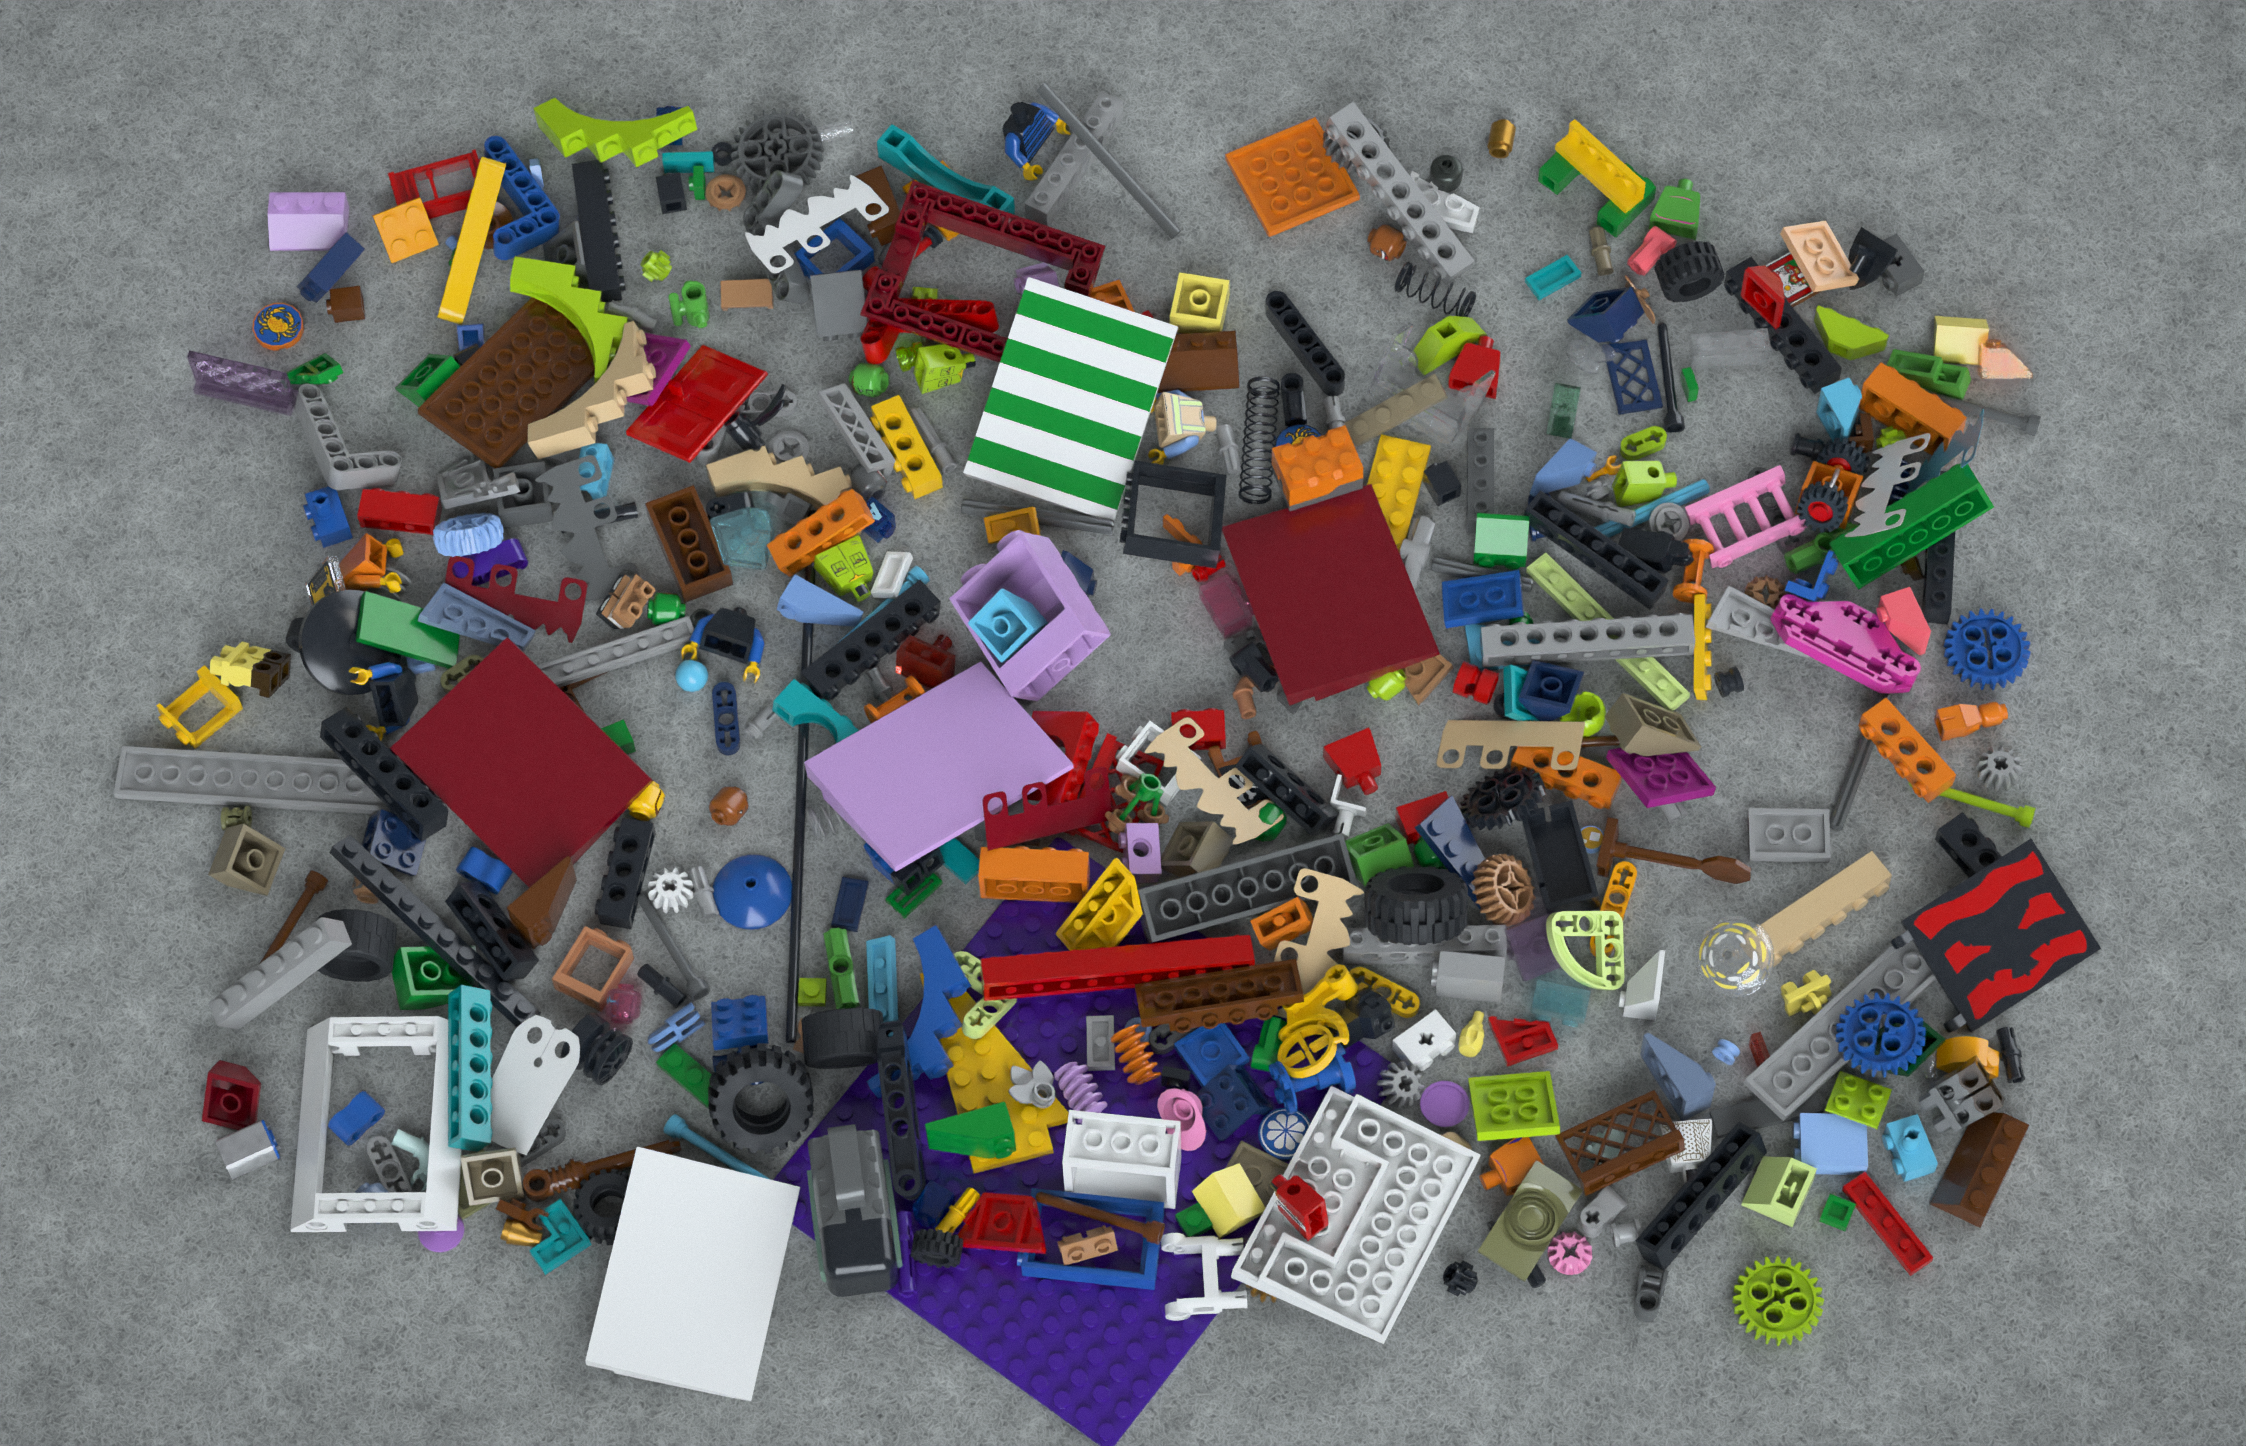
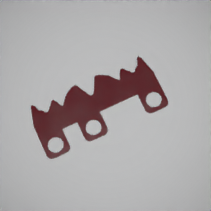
(525, 609)

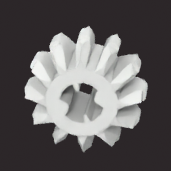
(670, 898)

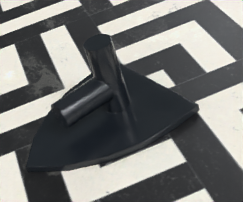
(1869, 257)

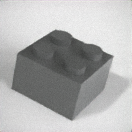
(529, 504)

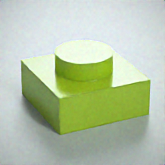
(812, 992)

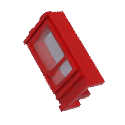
(440, 185)

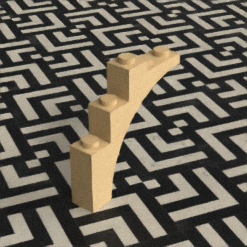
(604, 401)
(760, 472)

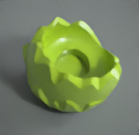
(1587, 709)

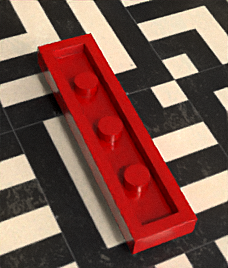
(1887, 1223)

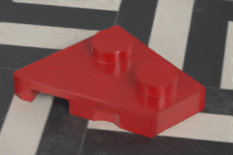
(1522, 1039)

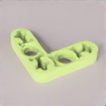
(988, 1019)

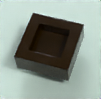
(1913, 568)

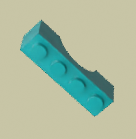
(799, 705)

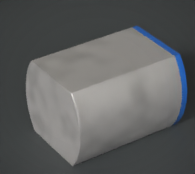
(248, 1149)

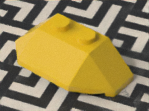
(1104, 912)

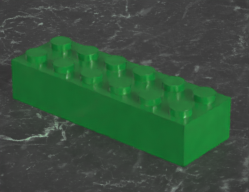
(1930, 515)

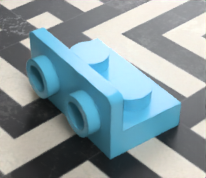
(605, 460)

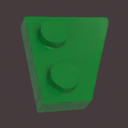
(316, 371)

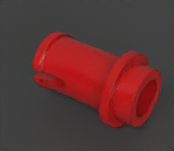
(1202, 573)

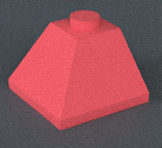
(1904, 619)

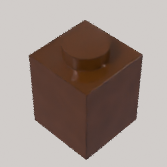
(346, 304)

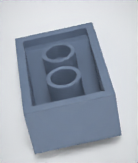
(1679, 1077)

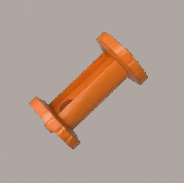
(1685, 591)
(913, 689)

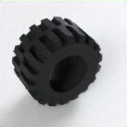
(1689, 271)
(591, 1193)

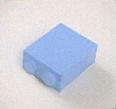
(1831, 1144)

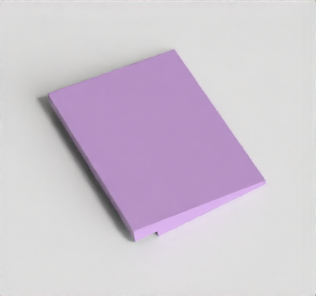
(931, 762)

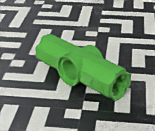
(1810, 553)
(839, 956)

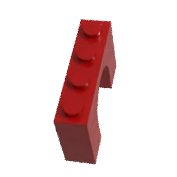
(1076, 734)

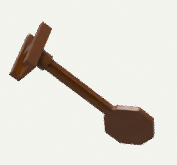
(1717, 867)

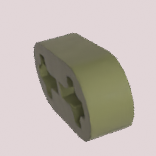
(458, 671)

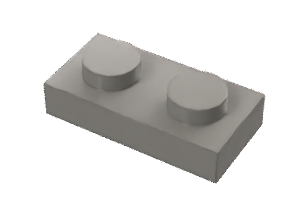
(1099, 1045)

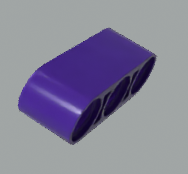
(506, 553)

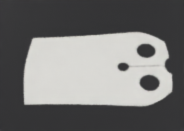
(527, 1093)

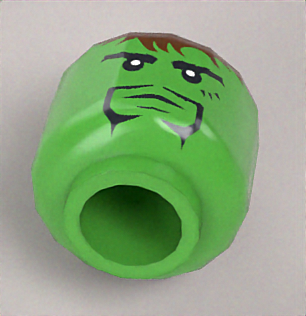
(869, 380)

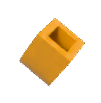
(1958, 1050)

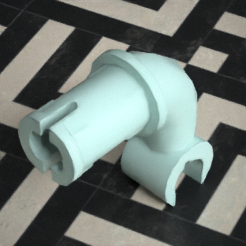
(419, 1149)

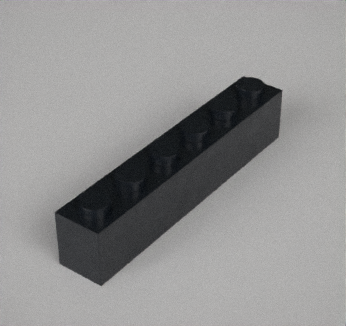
(596, 229)

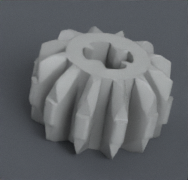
(2009, 770)
(1407, 1092)

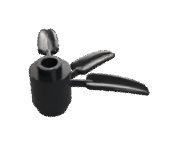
(745, 431)

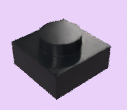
(1175, 1078)

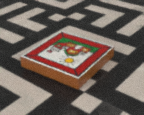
(1794, 283)

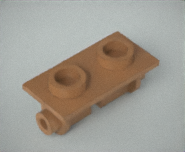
(1097, 1243)

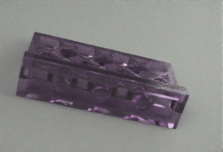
(218, 382)

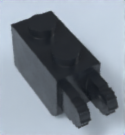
(1656, 548)

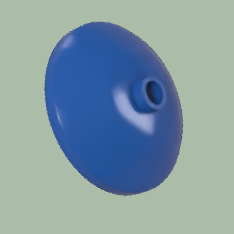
(756, 905)

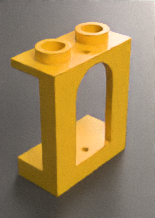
(207, 682)

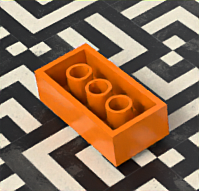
(1909, 408)
(1034, 874)

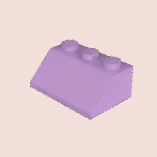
(306, 220)

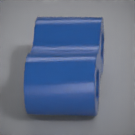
(481, 867)
(356, 1118)

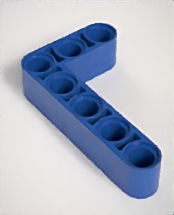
(539, 213)

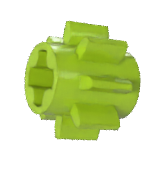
(656, 265)
(1889, 436)

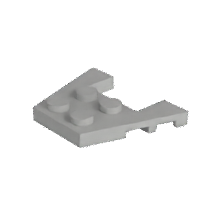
(470, 483)

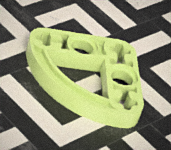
(1597, 929)

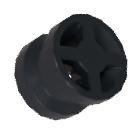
(1729, 681)

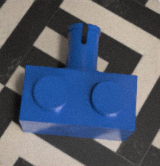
(328, 515)

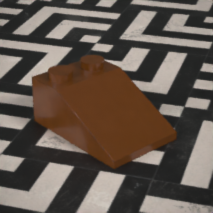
(541, 906)

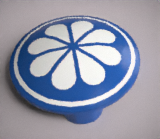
(1282, 1133)

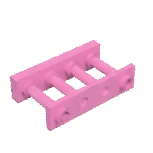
(1747, 492)

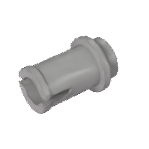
(760, 723)

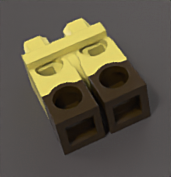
(252, 667)

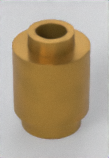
(1501, 138)

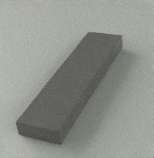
(1757, 1115)

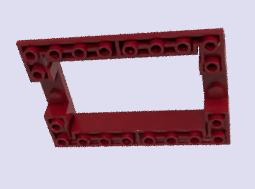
(986, 224)

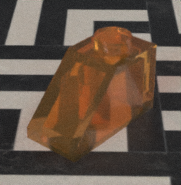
(2000, 362)

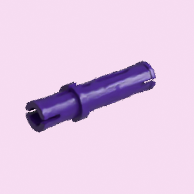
(907, 1272)

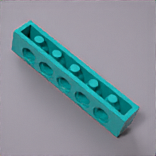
(462, 1056)

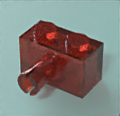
(926, 662)

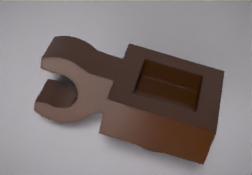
(517, 1210)

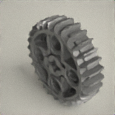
(776, 142)

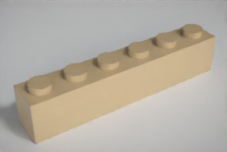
(1827, 905)

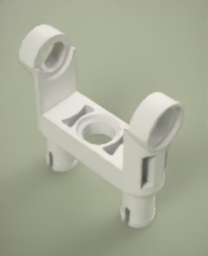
(1213, 1299)

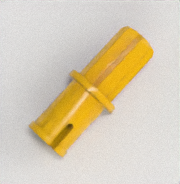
(958, 1211)

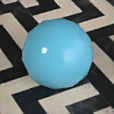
(691, 675)

